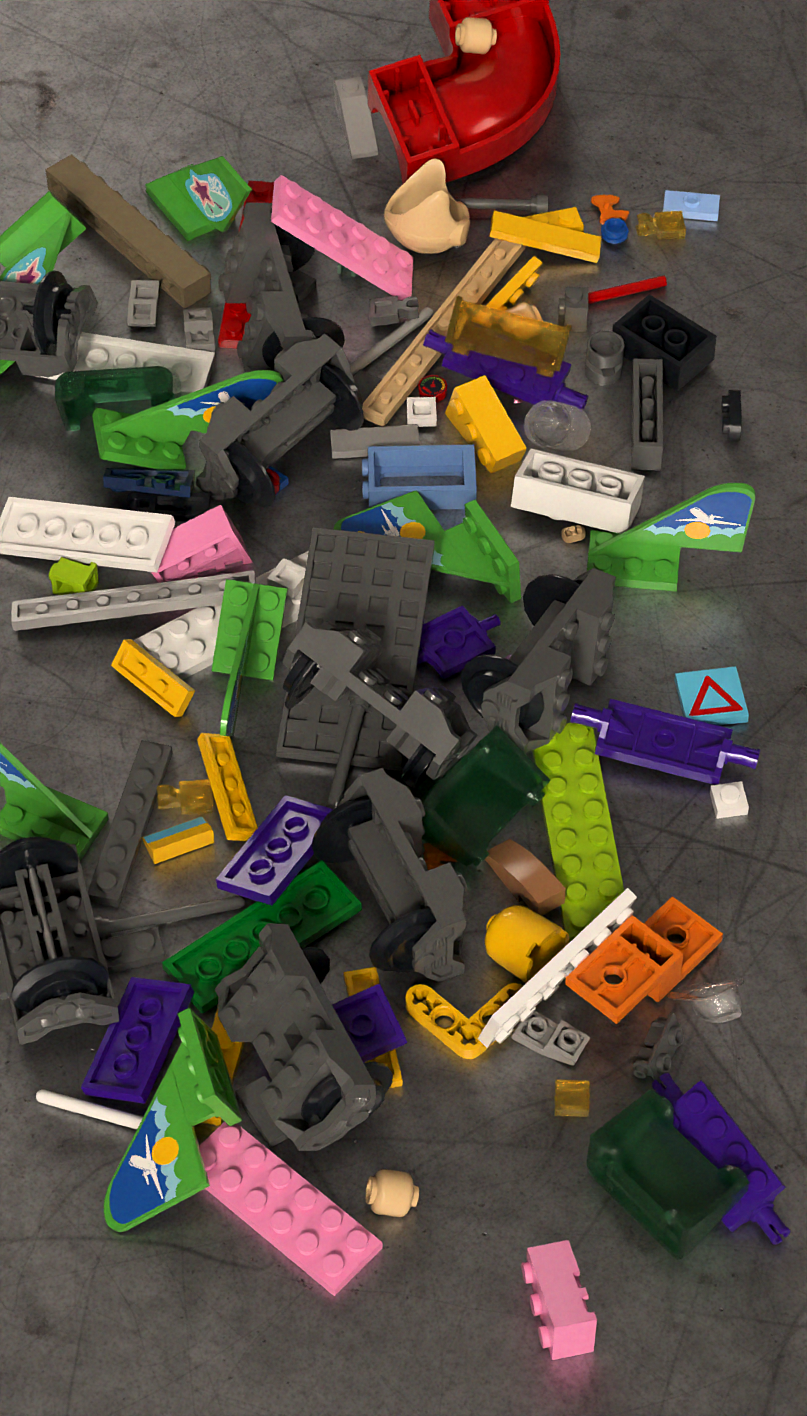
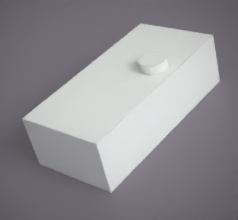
(577, 491)

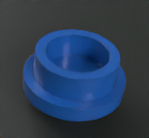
(614, 231)

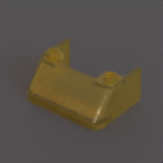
(508, 337)

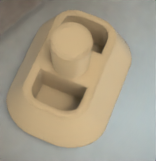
(573, 533)

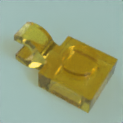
(664, 224)
(191, 797)

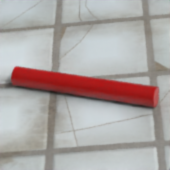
(627, 289)

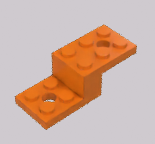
(644, 959)

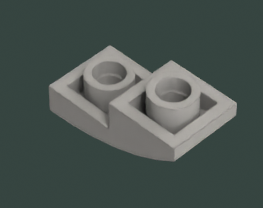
(550, 1039)

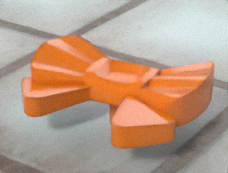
(605, 203)
(433, 856)

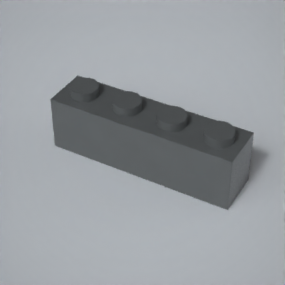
(646, 414)

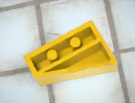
(485, 424)

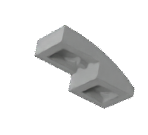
(143, 303)
(199, 329)

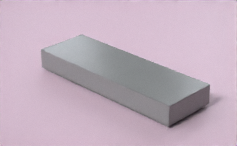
(356, 442)

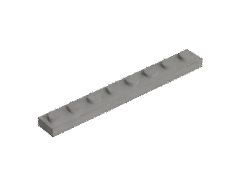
(123, 601)

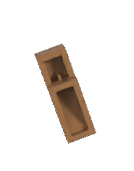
(526, 877)

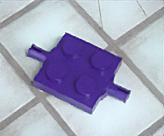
(455, 640)

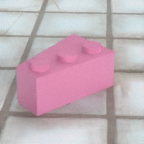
(202, 545)
(559, 1300)

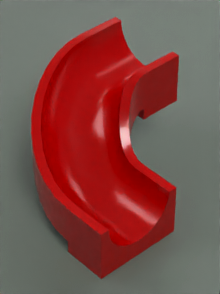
(471, 104)

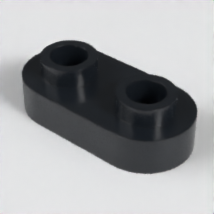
(732, 423)

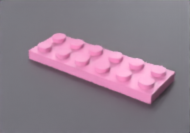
(342, 238)
(286, 1208)

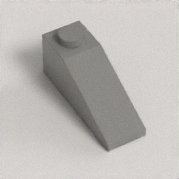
(355, 117)

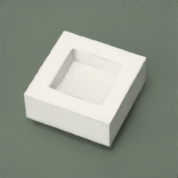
(421, 411)
(288, 576)
(729, 799)

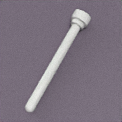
(89, 1109)

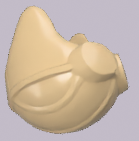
(425, 214)

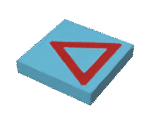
(712, 696)

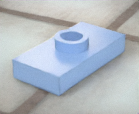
(692, 204)

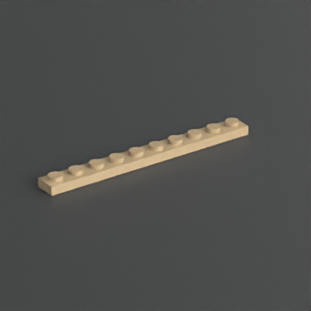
(417, 359)

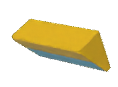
(179, 839)

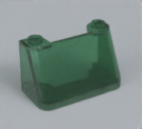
(80, 390)
(480, 797)
(662, 1175)

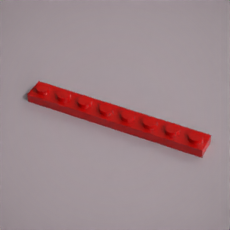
(236, 314)

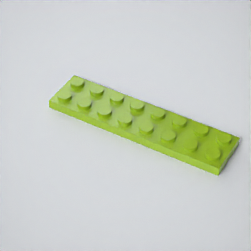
(578, 826)

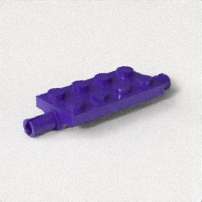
(508, 376)
(663, 741)
(720, 1139)

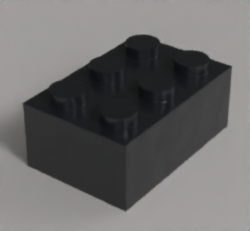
(664, 334)

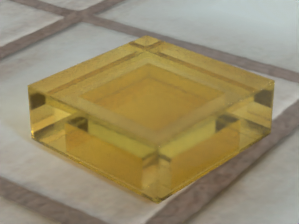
(572, 1098)

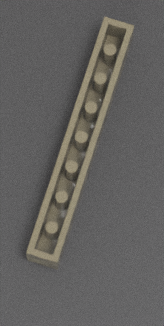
(129, 231)

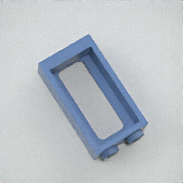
(421, 461)

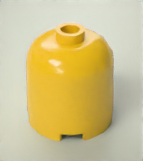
(523, 941)

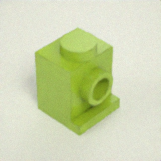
(73, 577)

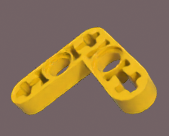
(470, 1028)

